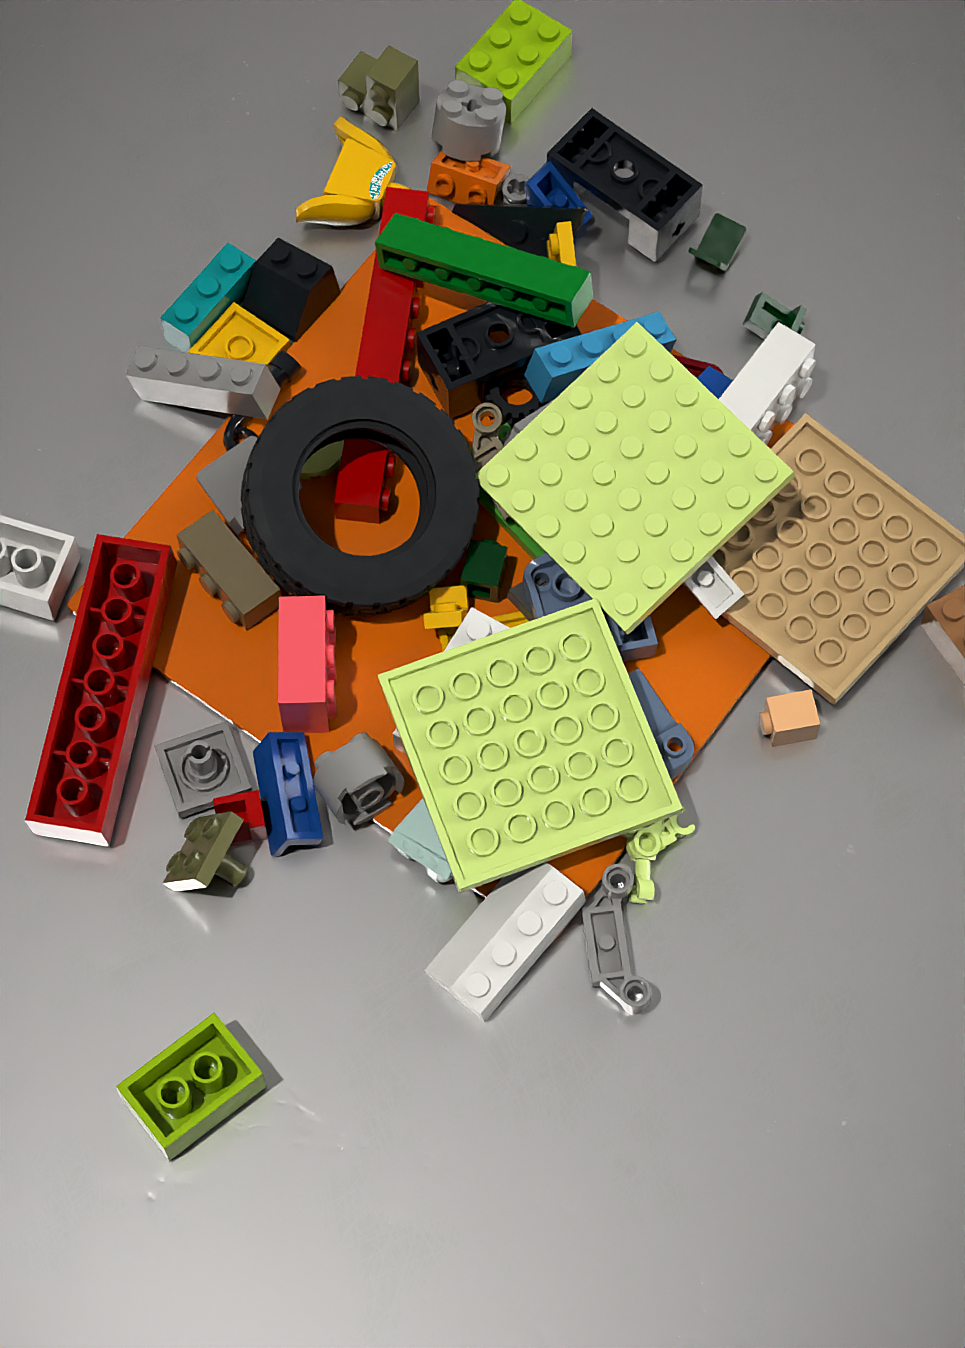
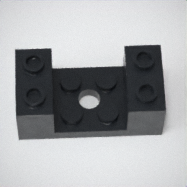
(655, 199)
(462, 356)

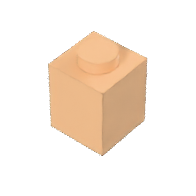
(790, 718)

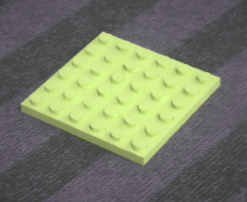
(633, 477)
(529, 745)

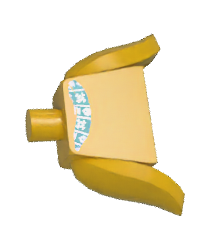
(356, 183)

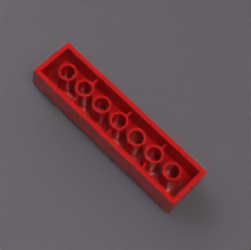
(102, 690)

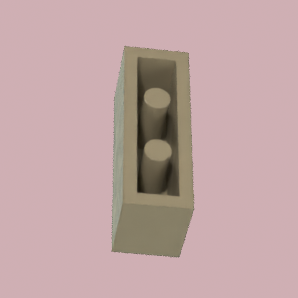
(228, 570)

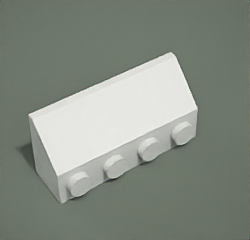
(505, 937)

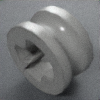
(511, 182)

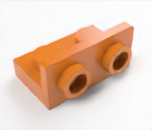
(466, 180)

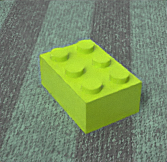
(517, 56)
(191, 1086)

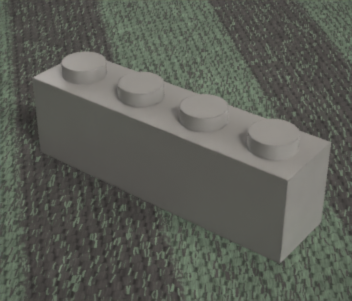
(203, 382)

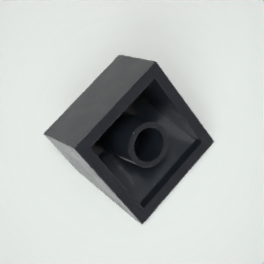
(290, 289)

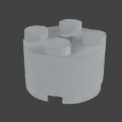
(469, 121)
(357, 779)

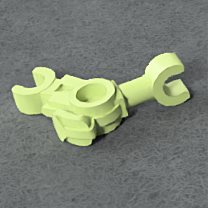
(643, 846)

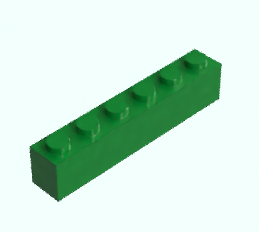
(484, 269)

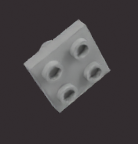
(202, 768)

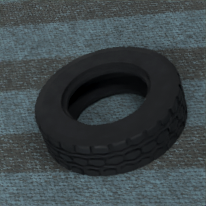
(409, 428)

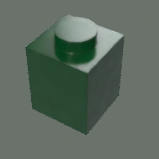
(485, 569)

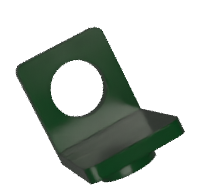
(720, 241)

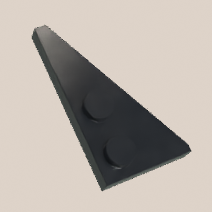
(521, 224)

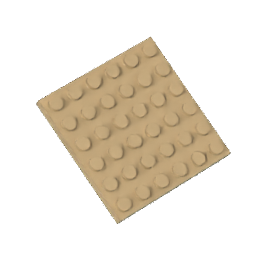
(835, 562)

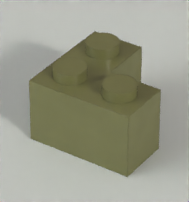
(381, 87)

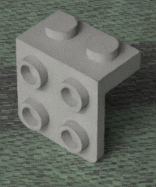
(223, 482)

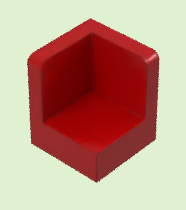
(248, 807)

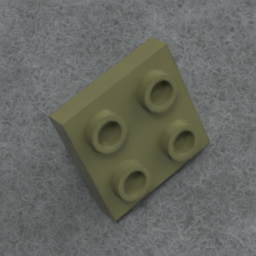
(206, 854)

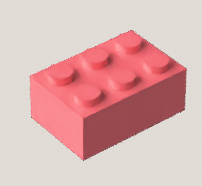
(306, 664)

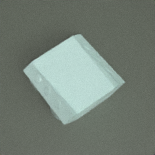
(418, 840)

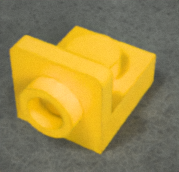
(448, 607)

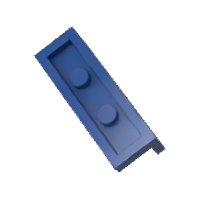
(287, 791)

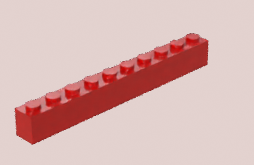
(382, 354)

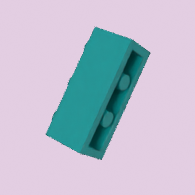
(208, 297)

